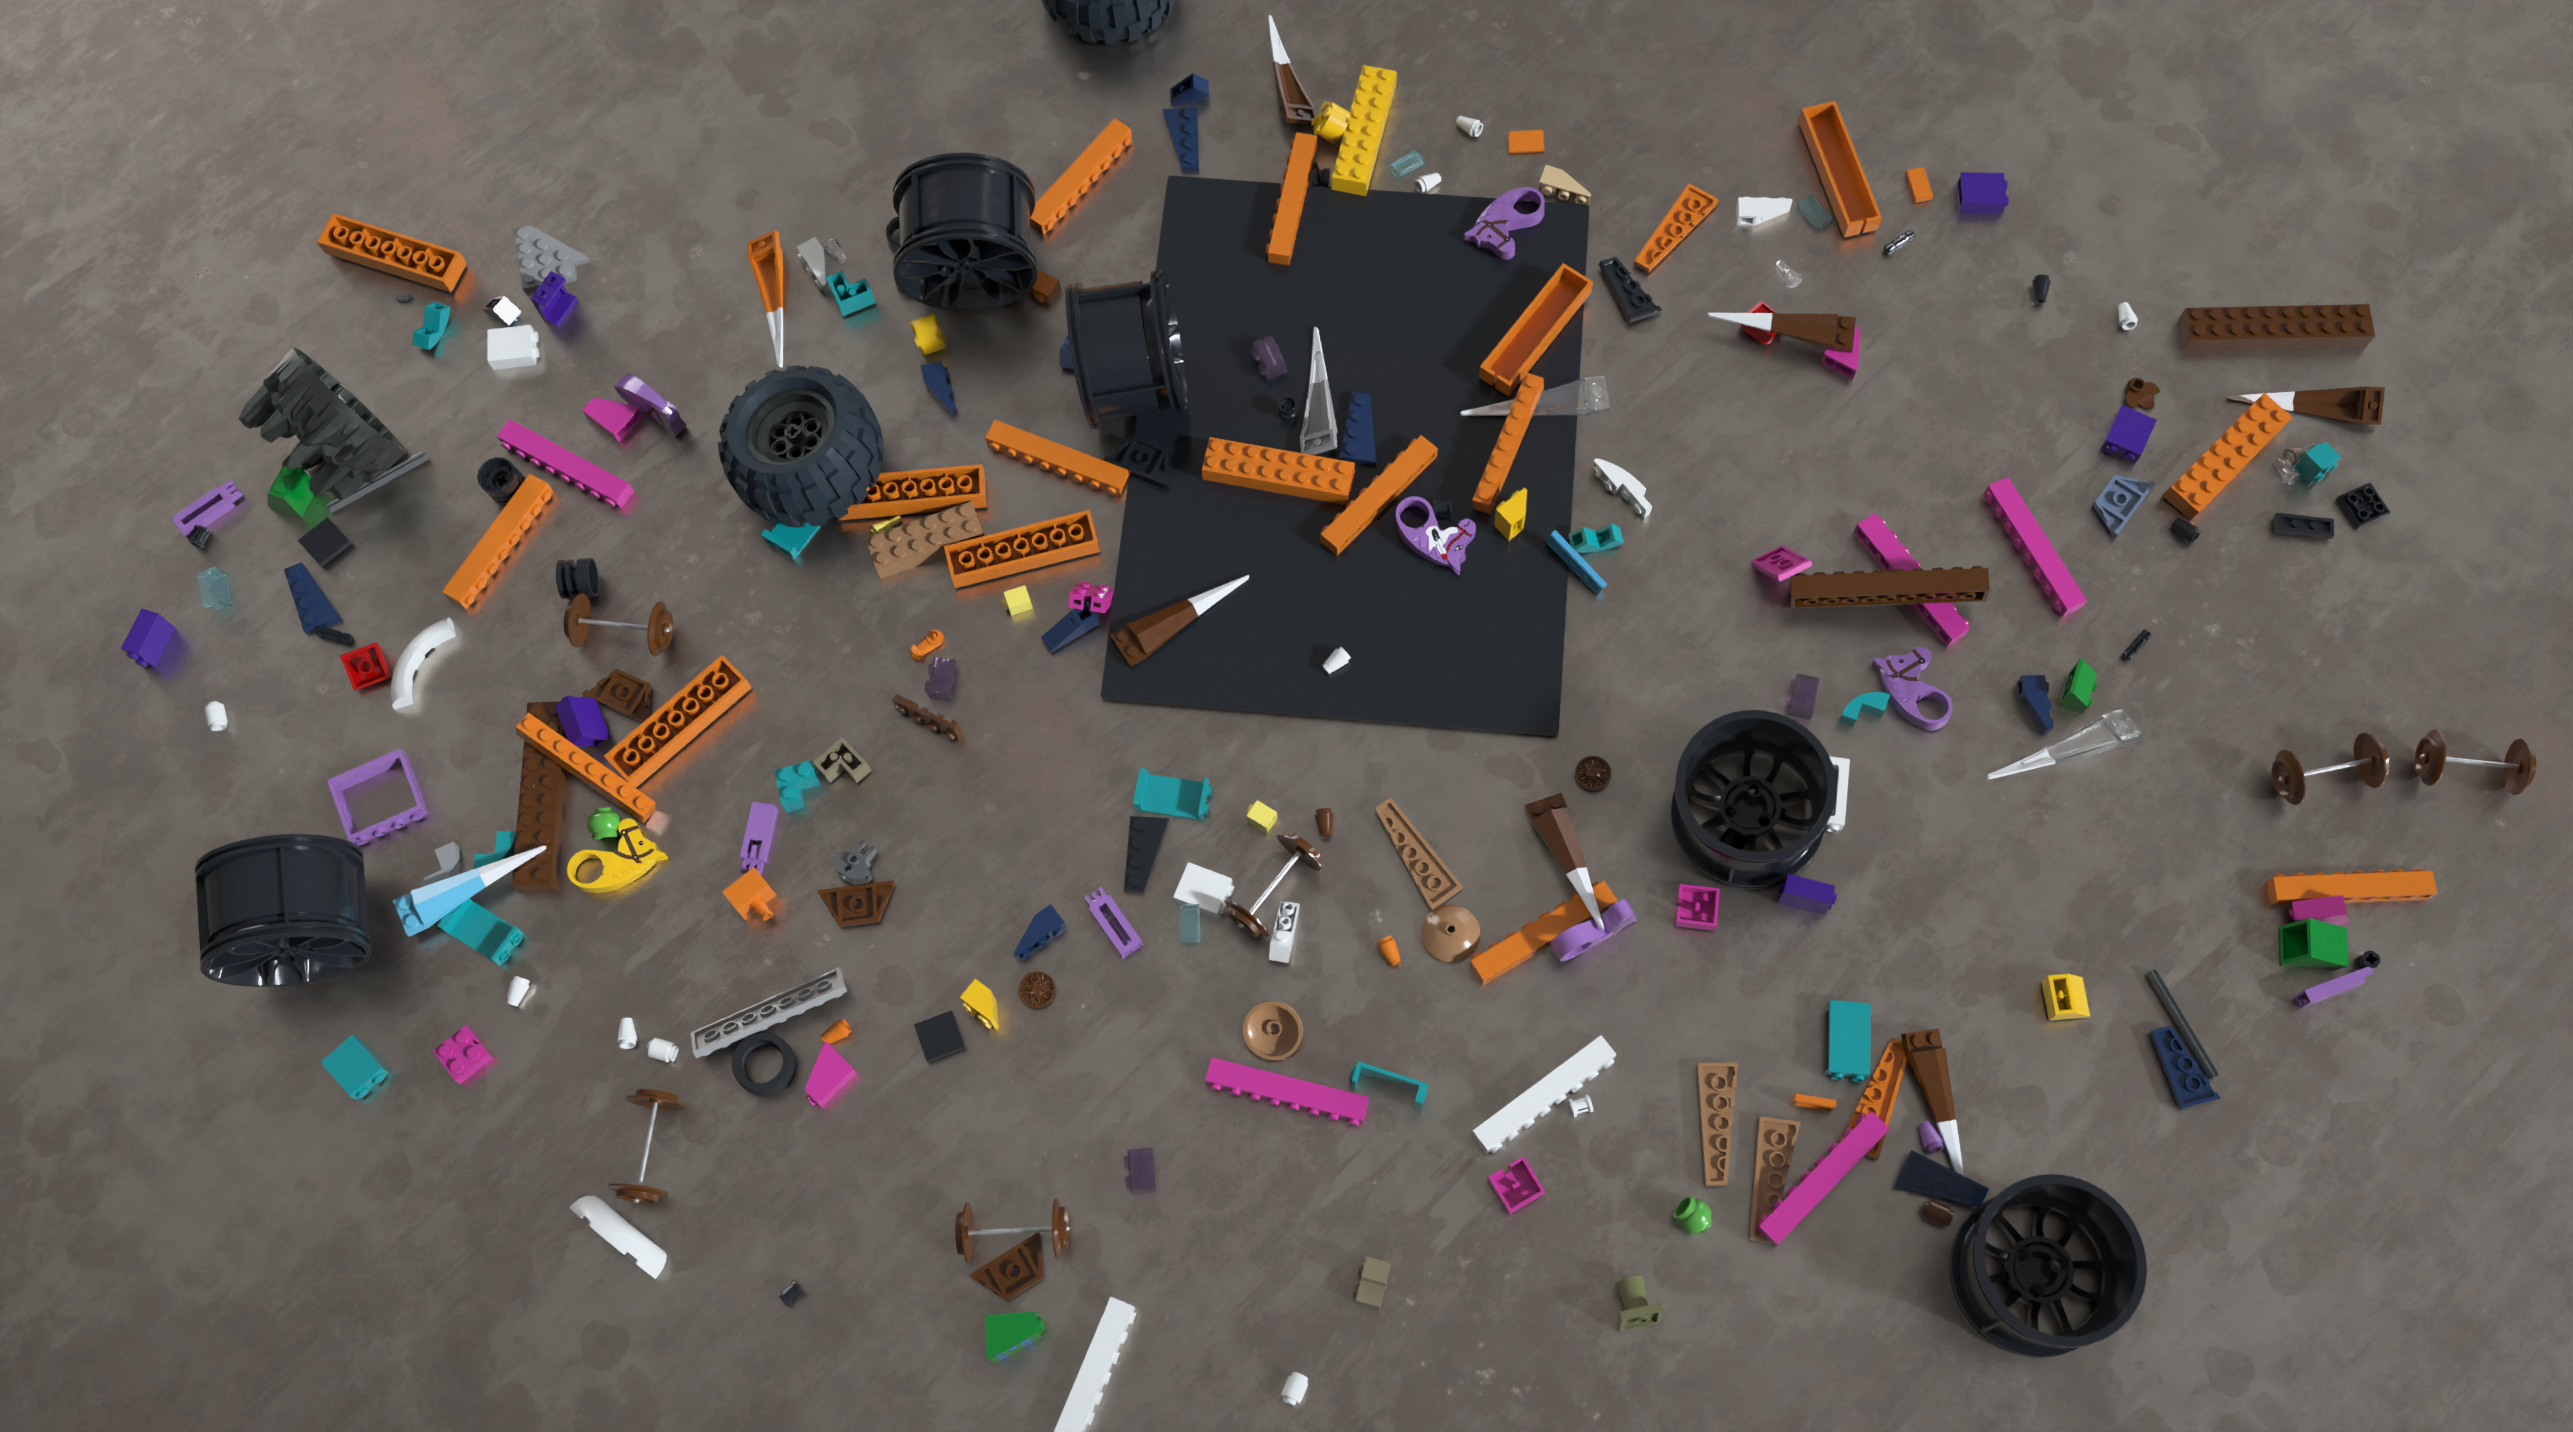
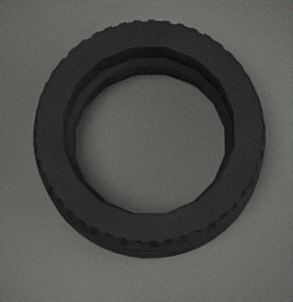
(744, 1051)

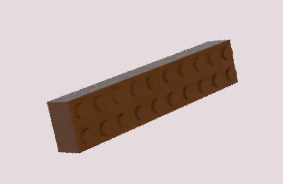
(2276, 327)
(1889, 588)
(540, 810)

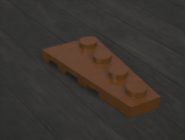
(939, 722)

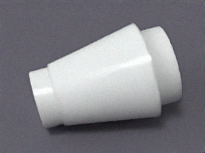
(1470, 126)
(1426, 182)
(2127, 318)
(1336, 660)
(517, 990)
(627, 1036)

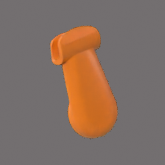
(930, 642)

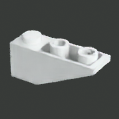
(1758, 210)
(816, 261)
(1284, 931)

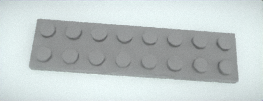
(767, 1013)

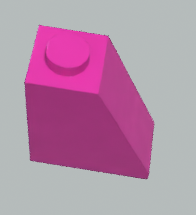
(1844, 362)
(612, 417)
(2325, 909)
(828, 1076)

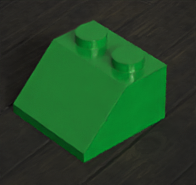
(2079, 687)

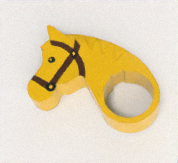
(631, 861)

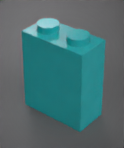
(354, 1067)

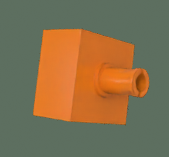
(750, 895)

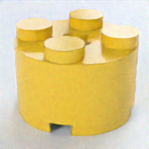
(1330, 122)
(928, 334)

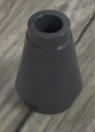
(2040, 288)
(2186, 530)

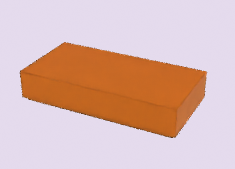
(1919, 184)
(1813, 1102)

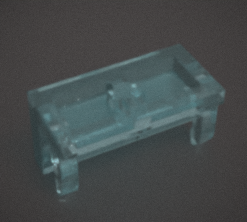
(214, 588)

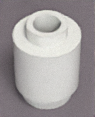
(216, 716)
(662, 1050)
(1294, 1388)

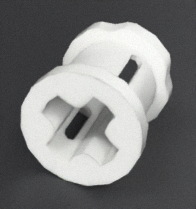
(1581, 1105)

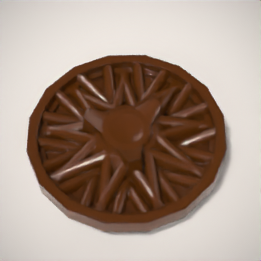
(1593, 773)
(1036, 989)

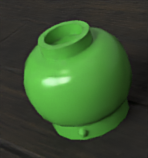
(603, 824)
(1693, 1215)

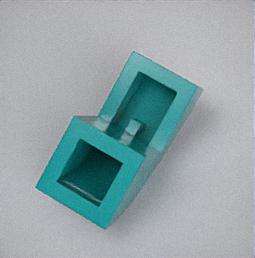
(435, 322)
(1588, 540)
(1871, 703)
(503, 849)

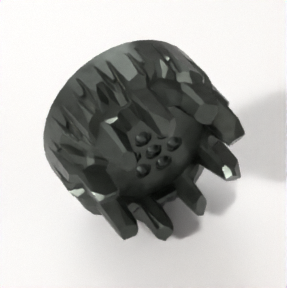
(327, 420)

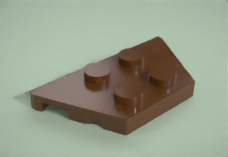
(623, 694)
(857, 903)
(1014, 1269)

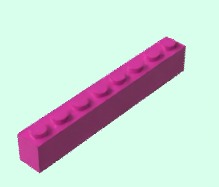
(565, 464)
(2034, 547)
(1892, 555)
(1287, 1091)
(1822, 1178)

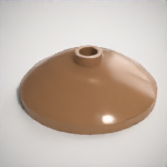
(1450, 946)
(1271, 1042)

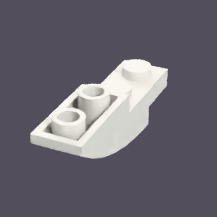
(1618, 480)

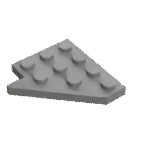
(541, 254)

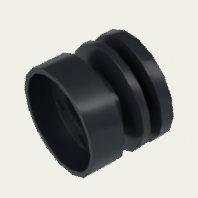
(500, 479)
(577, 578)

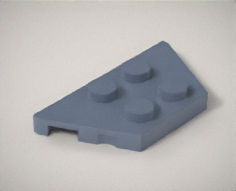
(2120, 501)

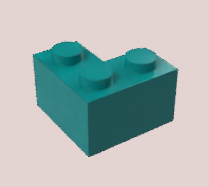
(850, 296)
(2317, 462)
(792, 781)

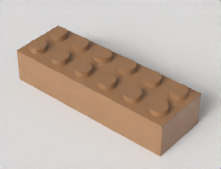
(922, 539)

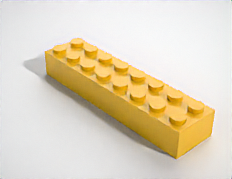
(1364, 130)

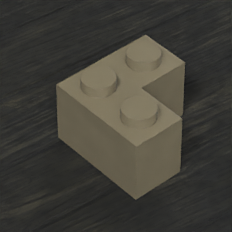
(841, 758)
(1373, 1282)

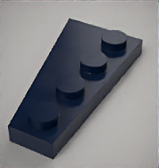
(1184, 135)
(1359, 434)
(309, 599)

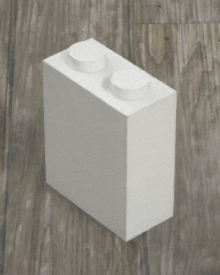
(512, 347)
(1204, 888)

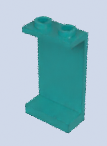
(789, 539)
(1171, 796)
(481, 931)
(1849, 1040)
(1391, 1079)

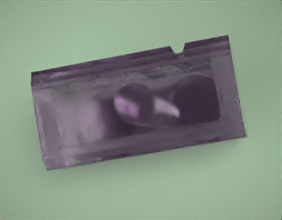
(1269, 357)
(942, 679)
(1803, 696)
(1141, 1171)

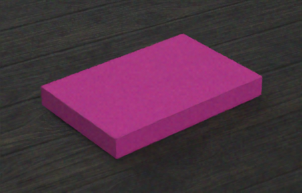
(1781, 563)

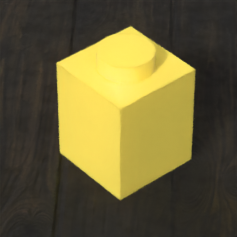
(1017, 600)
(1261, 816)

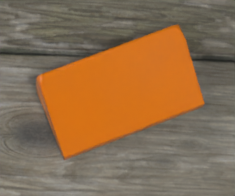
(1526, 141)

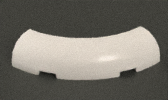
(412, 658)
(620, 1234)

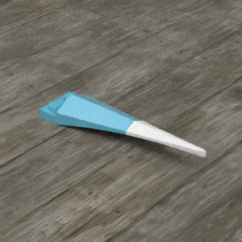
(432, 902)

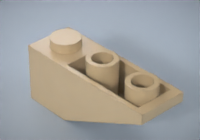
(1561, 185)

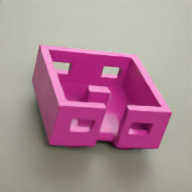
(1097, 594)
(1697, 907)
(462, 1055)
(1516, 1186)

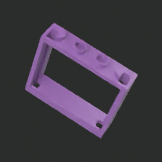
(364, 773)

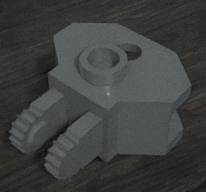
(853, 865)

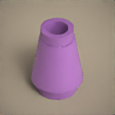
(1931, 1140)

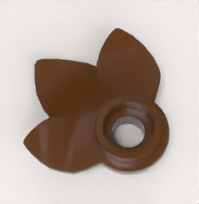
(2143, 395)

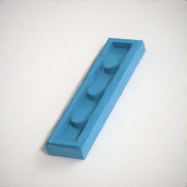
(1576, 562)

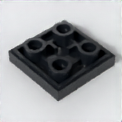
(2363, 506)
(324, 542)
(939, 1036)

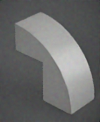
(450, 862)

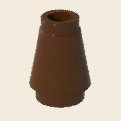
(1324, 821)

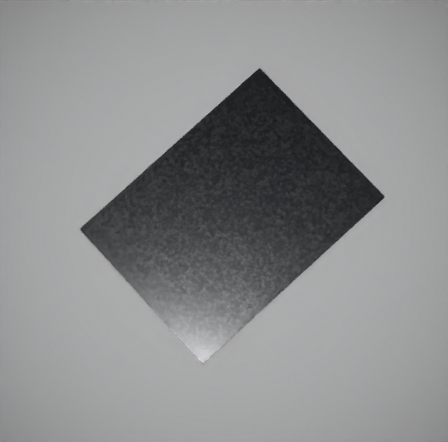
(1410, 322)

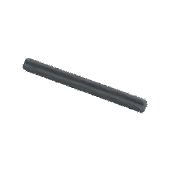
(387, 476)
(2183, 1024)

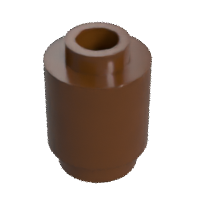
(1937, 1213)

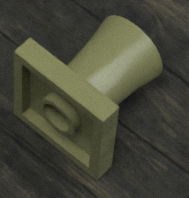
(1637, 1311)

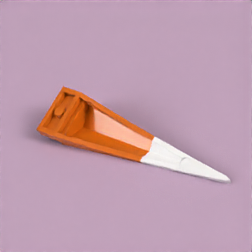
(767, 266)

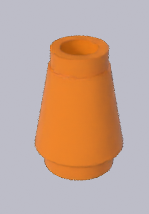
(1389, 950)
(837, 1031)

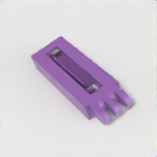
(203, 513)
(759, 828)
(1117, 929)
(2333, 987)

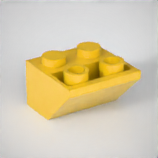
(1511, 514)
(2065, 997)
(981, 1002)

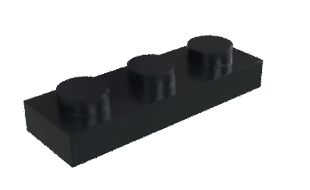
(2304, 525)

